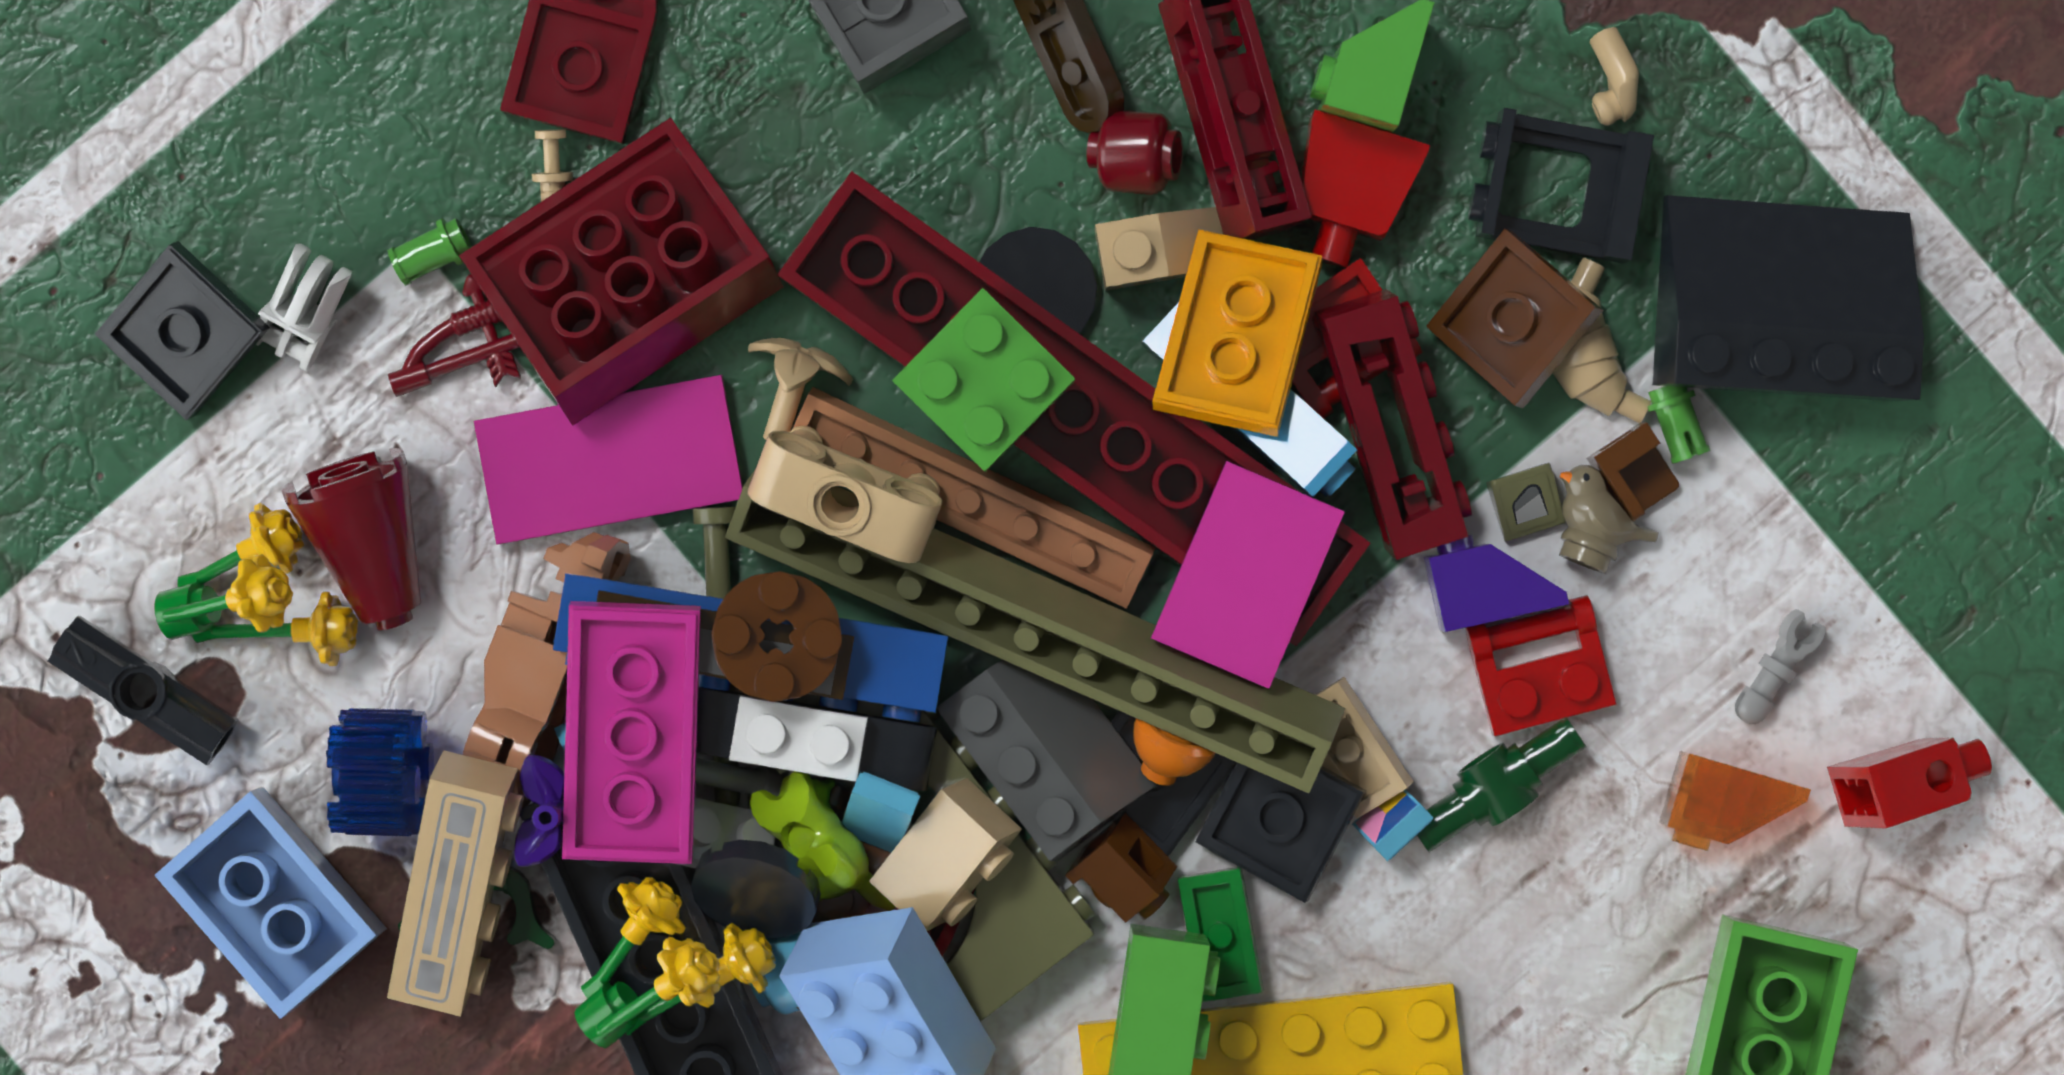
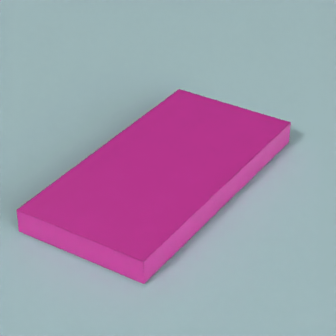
(621, 463)
(631, 732)

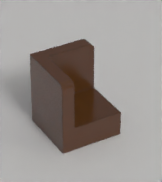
(1635, 470)

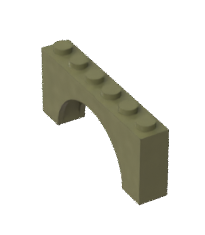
(1021, 915)

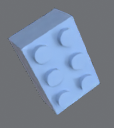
(270, 902)
(884, 998)

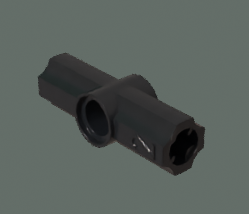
(108, 670)

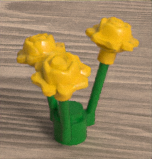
(257, 594)
(689, 969)

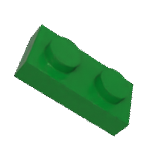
(1219, 907)

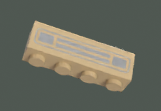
(454, 882)

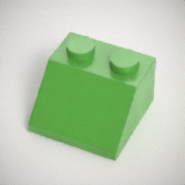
(1374, 69)

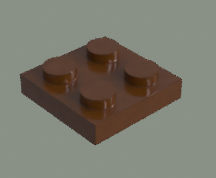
(1514, 318)

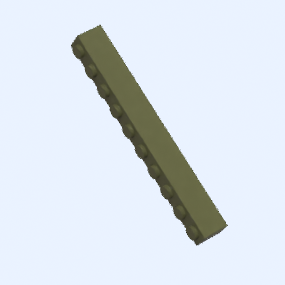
(1062, 639)

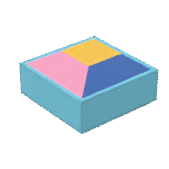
(1393, 824)

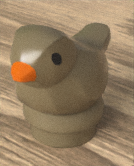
(1595, 521)

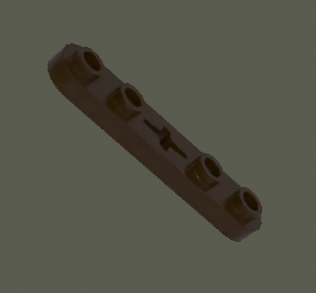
(1073, 60)

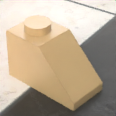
(1150, 246)

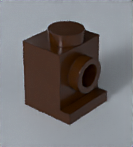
(1124, 870)

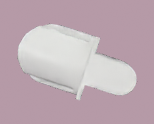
(300, 312)

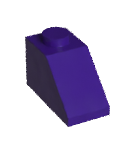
(1484, 585)

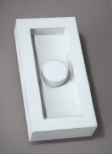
(798, 738)

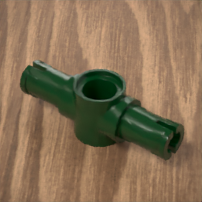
(1500, 783)

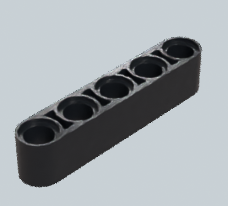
(891, 747)

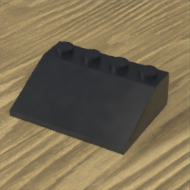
(1788, 300)

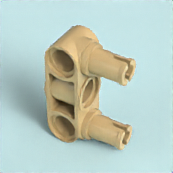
(892, 512)

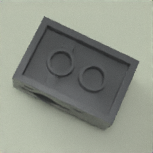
(888, 35)

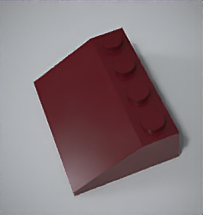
(622, 271)

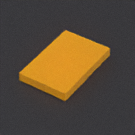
(1237, 333)

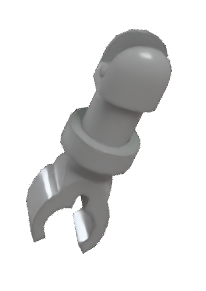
(1755, 702)

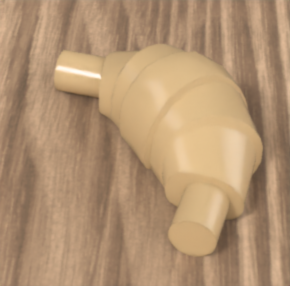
(1592, 366)

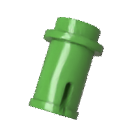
(430, 251)
(1678, 422)

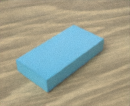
(879, 811)

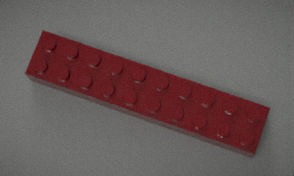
(1143, 466)

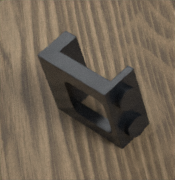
(1612, 190)

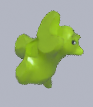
(817, 836)

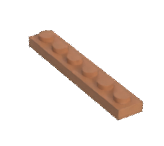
(989, 503)

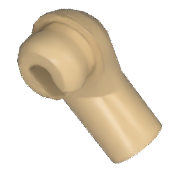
(1622, 78)

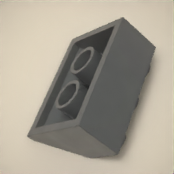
(1046, 754)

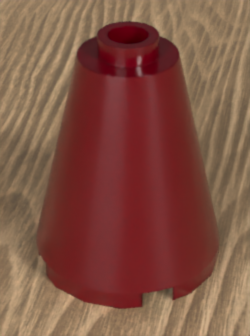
(364, 533)

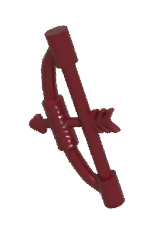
(500, 362)

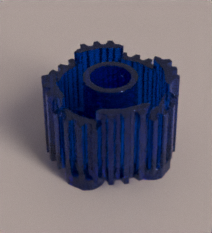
(378, 771)

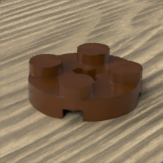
(777, 598)

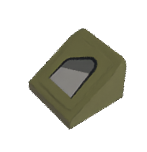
(1526, 501)

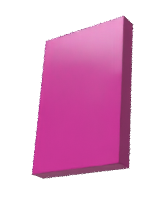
(1247, 574)

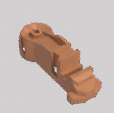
(522, 671)

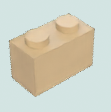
(947, 855)

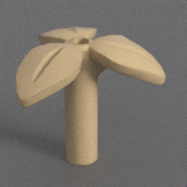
(794, 369)

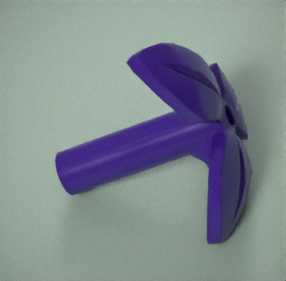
(541, 834)

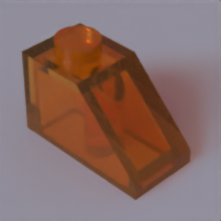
(1723, 801)

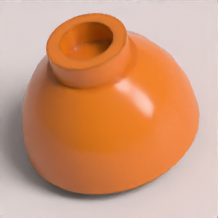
(1167, 755)

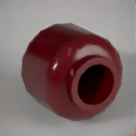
(1136, 152)

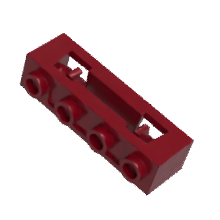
(1235, 116)
(1424, 520)

